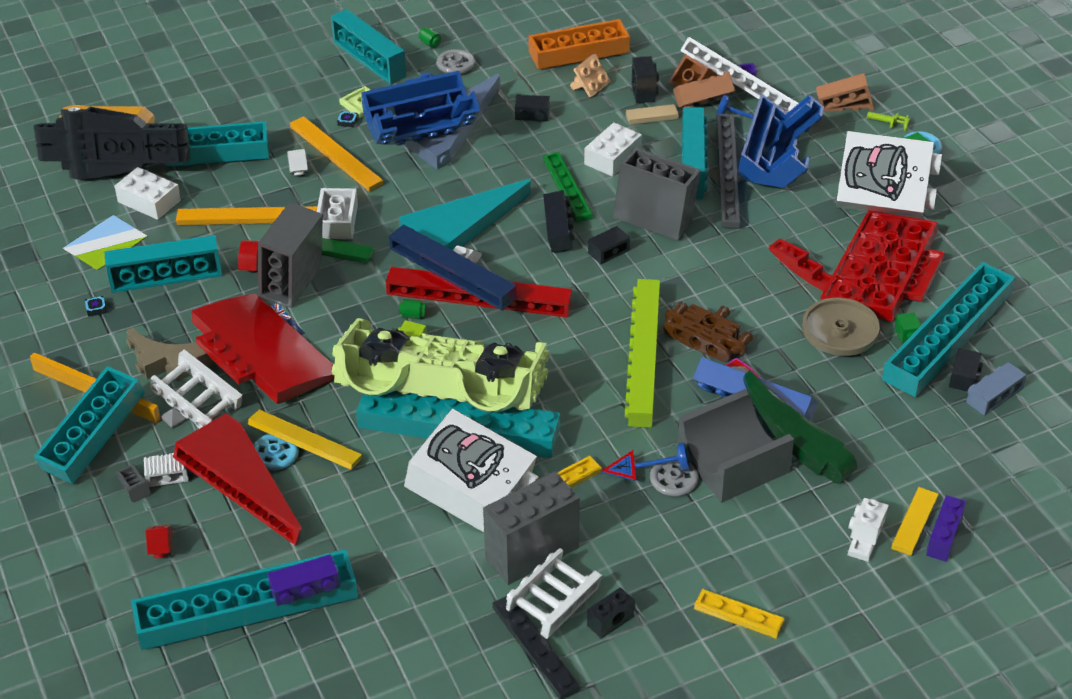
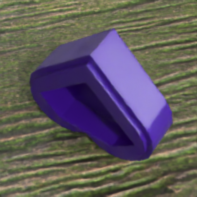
(750, 68)

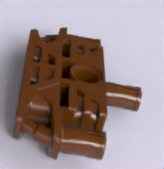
(706, 331)

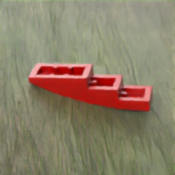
(799, 262)

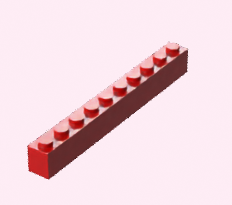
(429, 286)

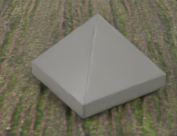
(173, 417)

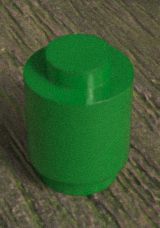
(429, 37)
(412, 309)

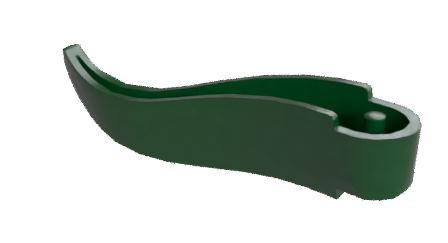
(811, 444)

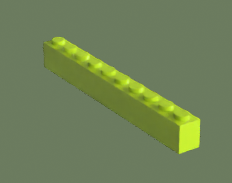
(643, 354)

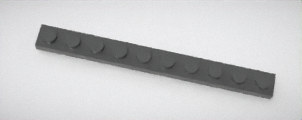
(728, 171)

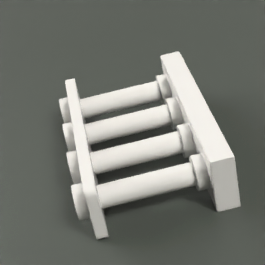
(202, 375)
(562, 609)

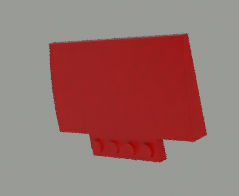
(887, 263)
(260, 347)

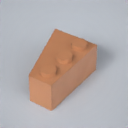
(703, 90)
(845, 94)

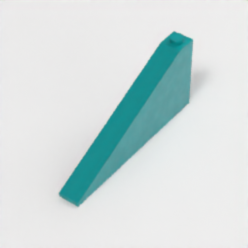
(465, 218)

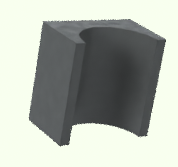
(732, 447)

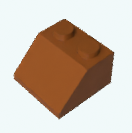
(690, 71)

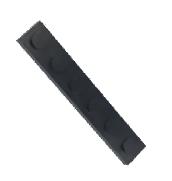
(537, 649)

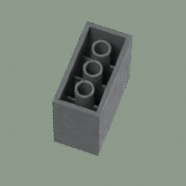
(656, 193)
(290, 254)
(530, 526)

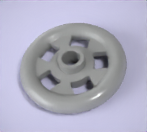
(455, 60)
(671, 489)

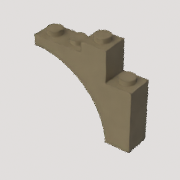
(159, 357)

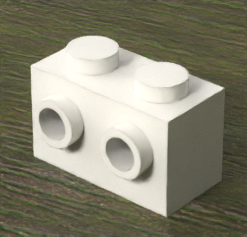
(868, 521)

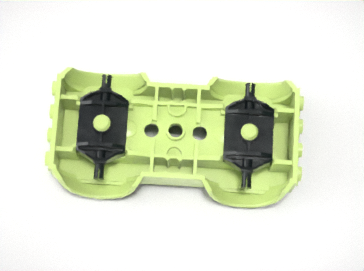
(440, 367)

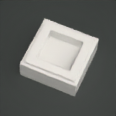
(860, 550)

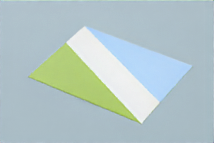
(106, 236)

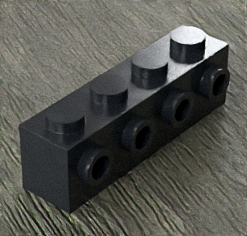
(558, 222)

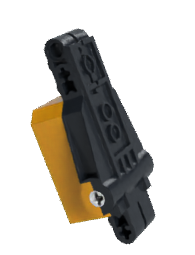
(109, 140)

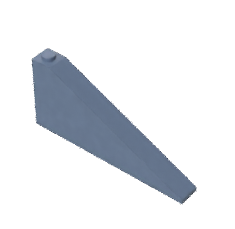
(442, 149)

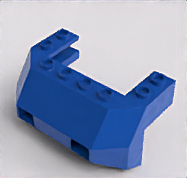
(410, 105)
(772, 142)

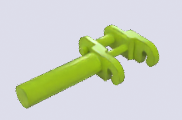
(892, 120)

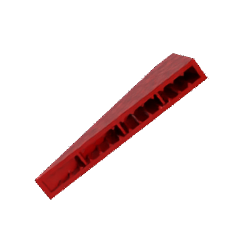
(231, 464)

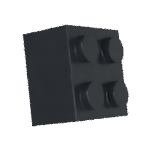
(644, 79)

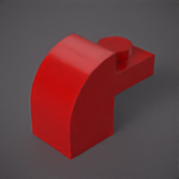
(248, 255)

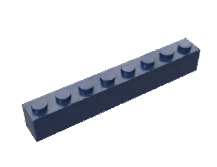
(453, 267)

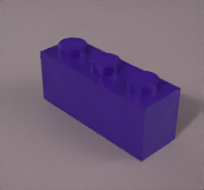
(946, 528)
(303, 580)

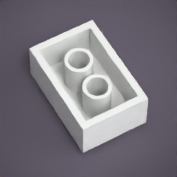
(611, 148)
(147, 193)
(338, 212)

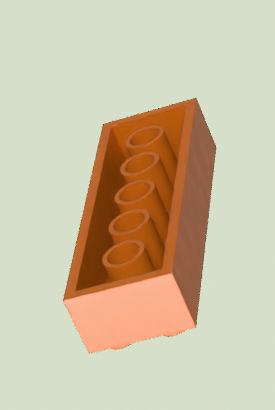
(578, 44)

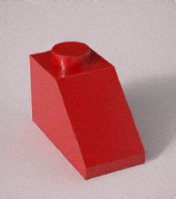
(159, 540)

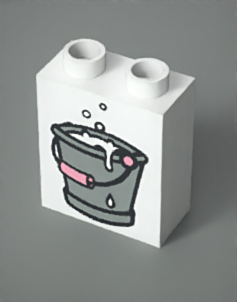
(887, 175)
(468, 468)

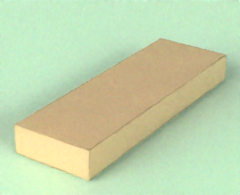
(651, 114)

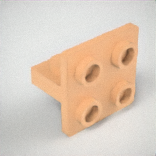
(590, 76)

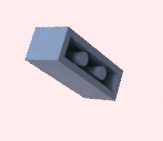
(996, 388)

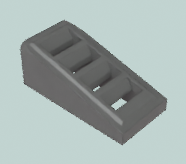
(135, 484)

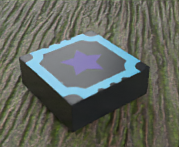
(347, 119)
(95, 306)

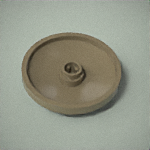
(840, 326)

